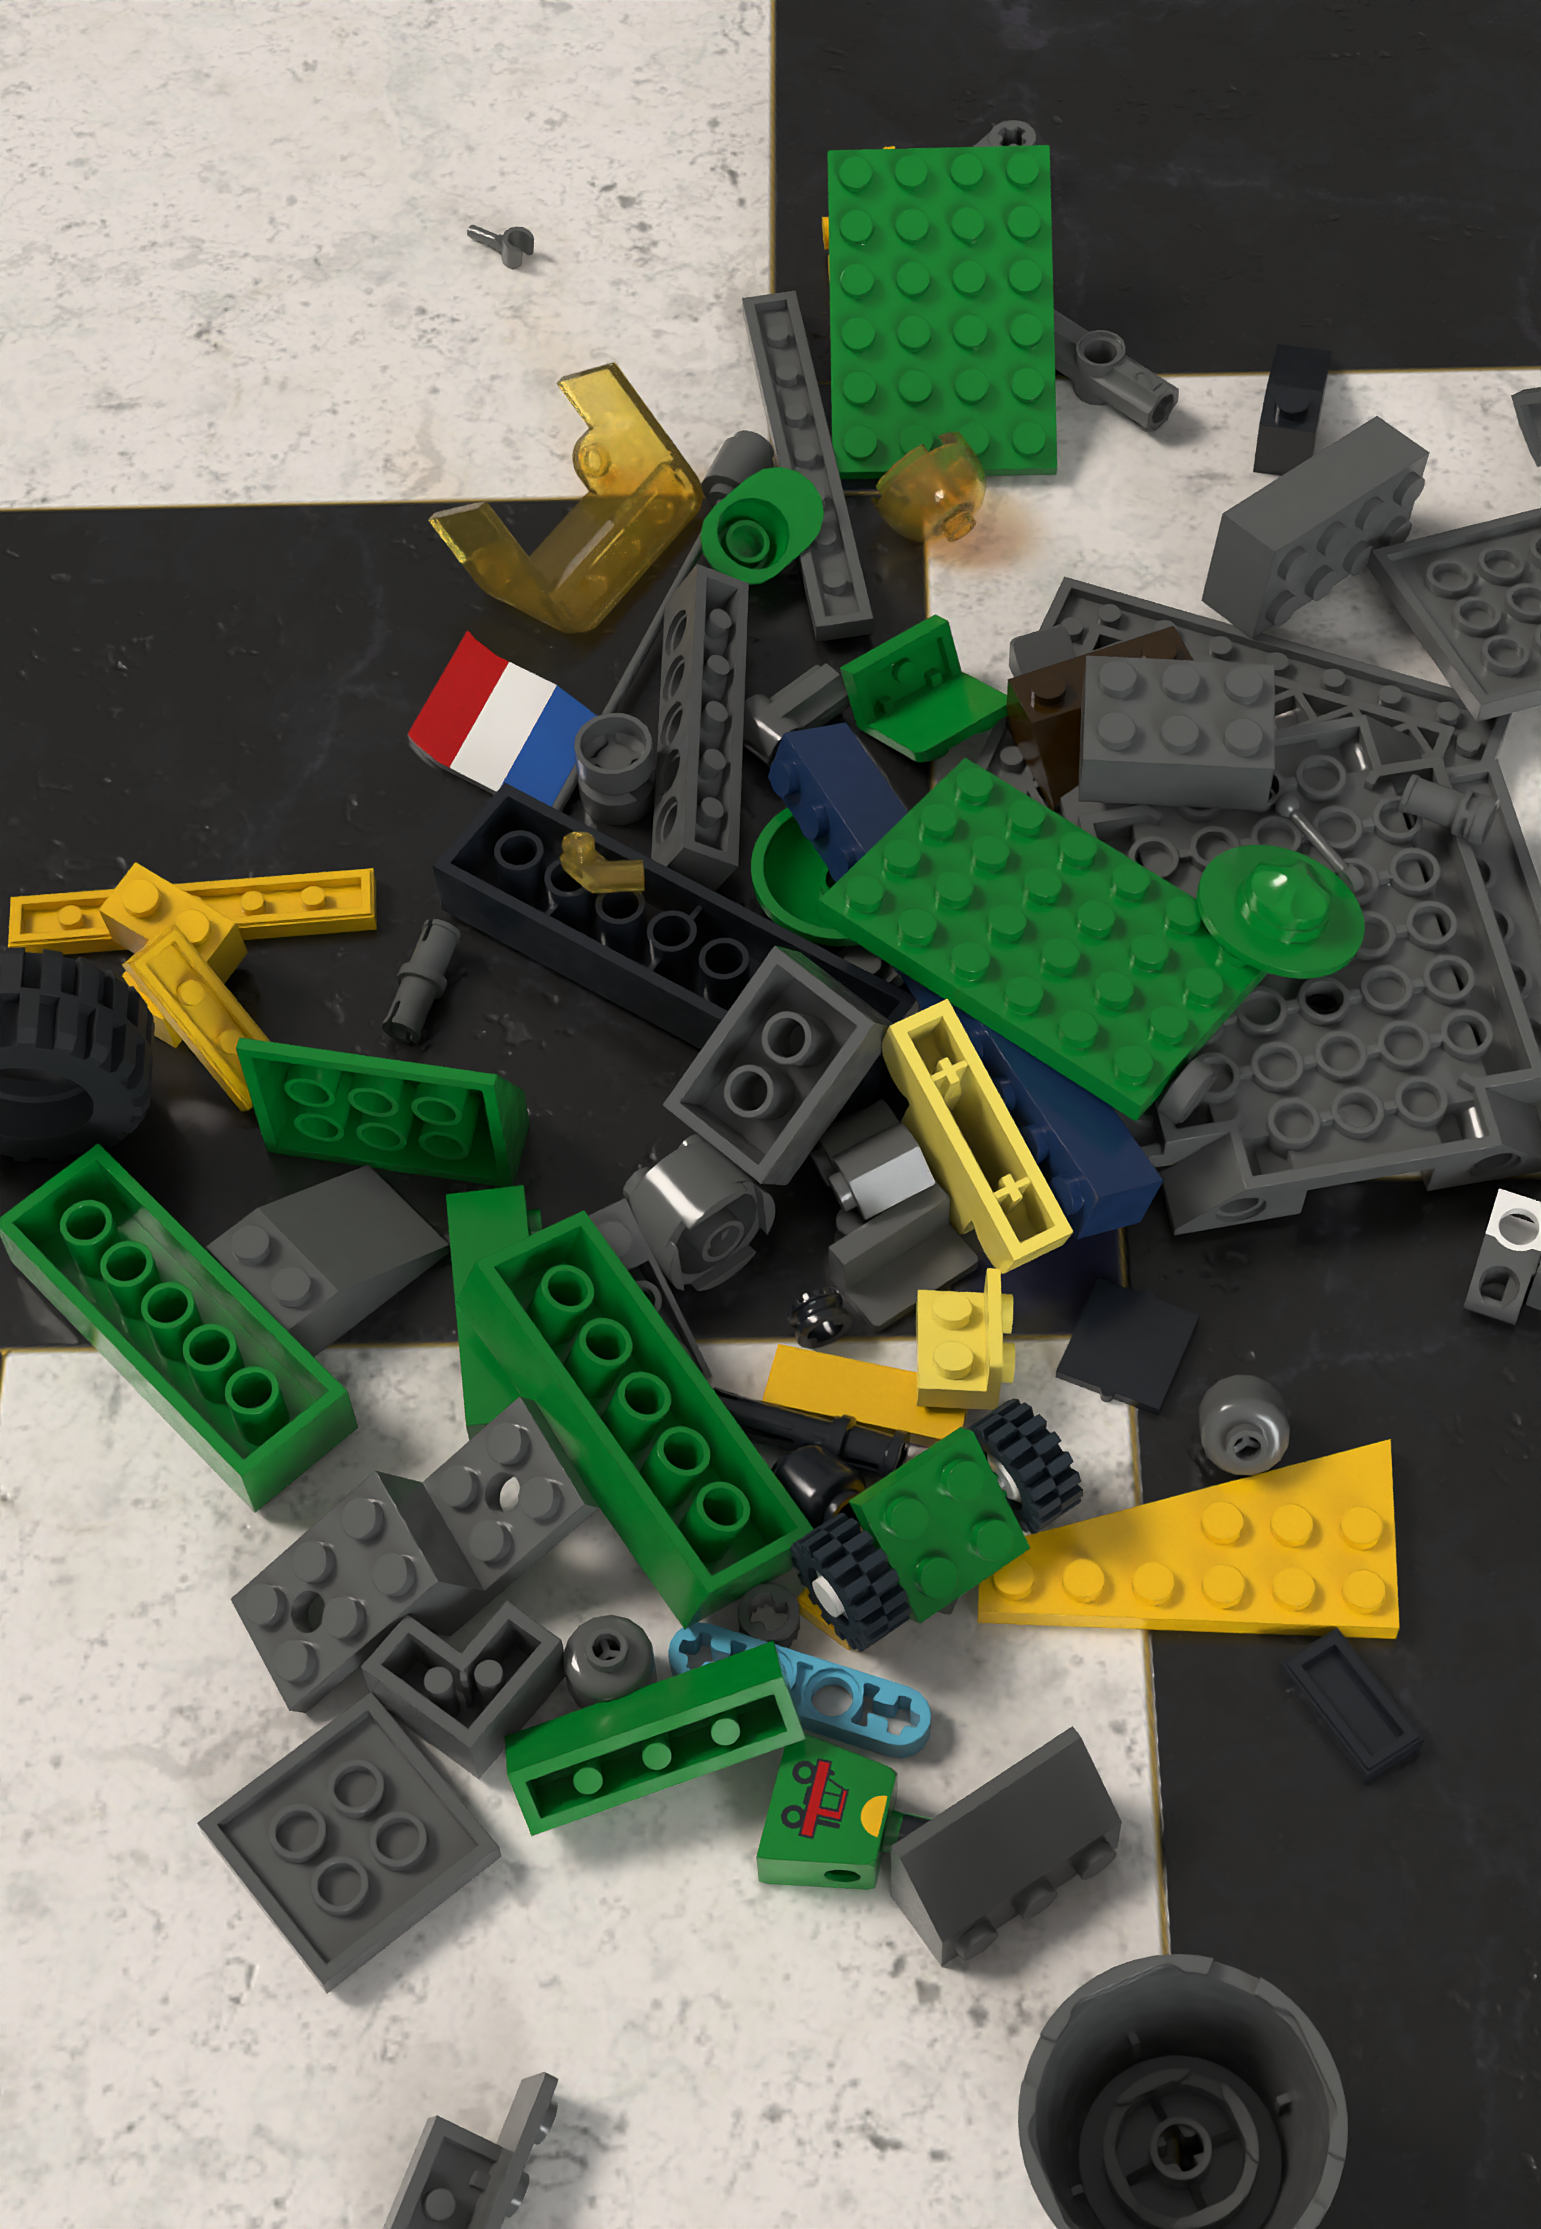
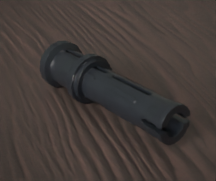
(864, 1448)

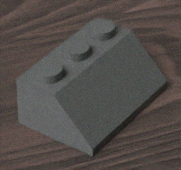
(1005, 1849)

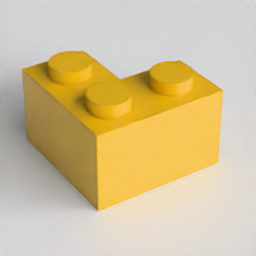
(146, 906)

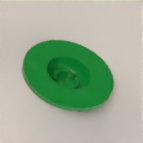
(1280, 911)

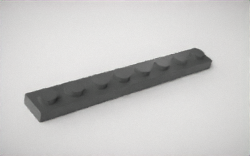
(803, 444)

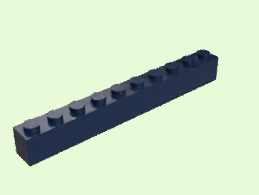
(1072, 1134)

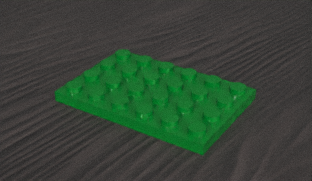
(942, 306)
(1043, 936)

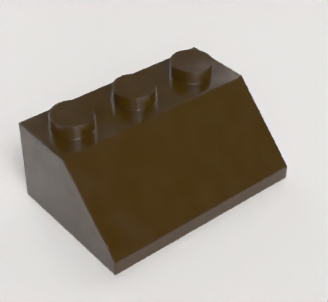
(1047, 710)

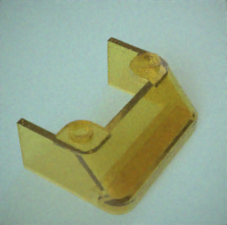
(633, 511)

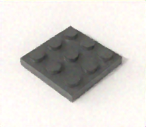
(349, 1841)

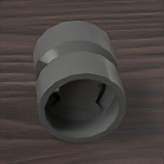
(615, 768)

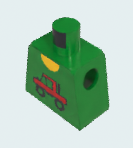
(830, 1818)

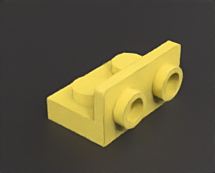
(963, 1347)

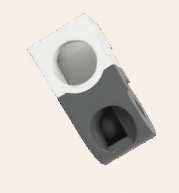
(1506, 1258)

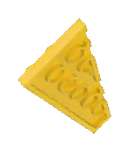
(1245, 1556)

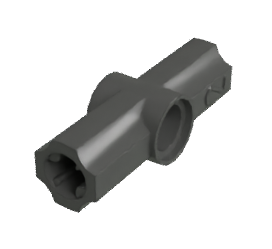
(1108, 376)

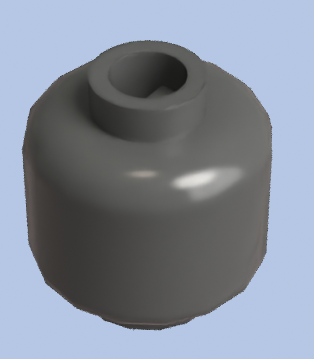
(1244, 1425)
(607, 1660)

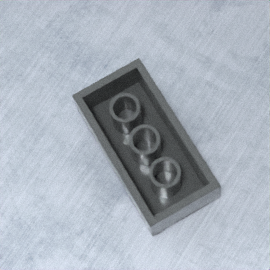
(1314, 527)

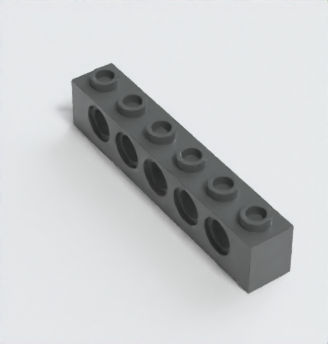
(701, 728)

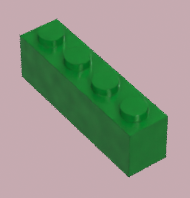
(479, 1226)
(652, 1738)

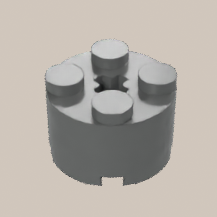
(699, 1213)

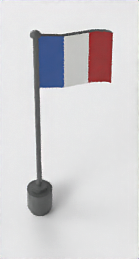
(518, 729)

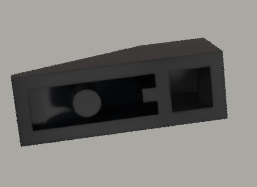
(1291, 409)

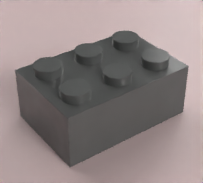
(1177, 733)
(779, 1066)

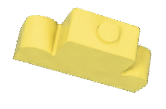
(971, 1140)

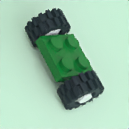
(937, 1525)

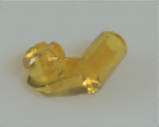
(595, 871)

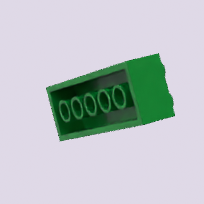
(178, 1327)
(634, 1417)

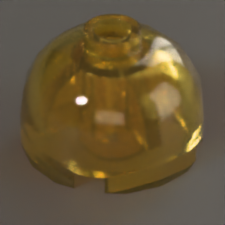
(933, 492)

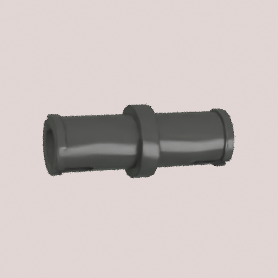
(421, 981)

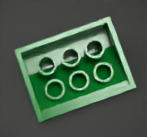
(386, 1112)

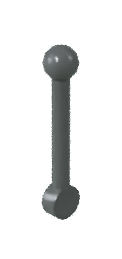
(1288, 807)

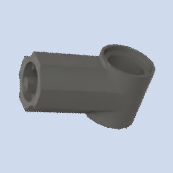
(801, 705)

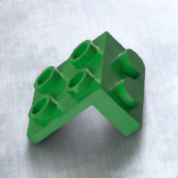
(917, 695)

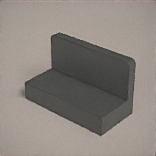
(899, 1254)

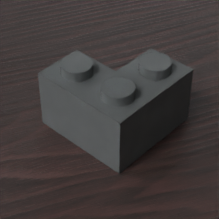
(469, 1697)

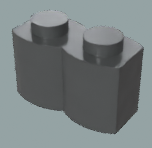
(871, 1160)

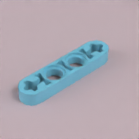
(807, 1676)

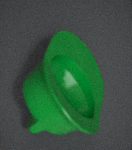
(762, 525)

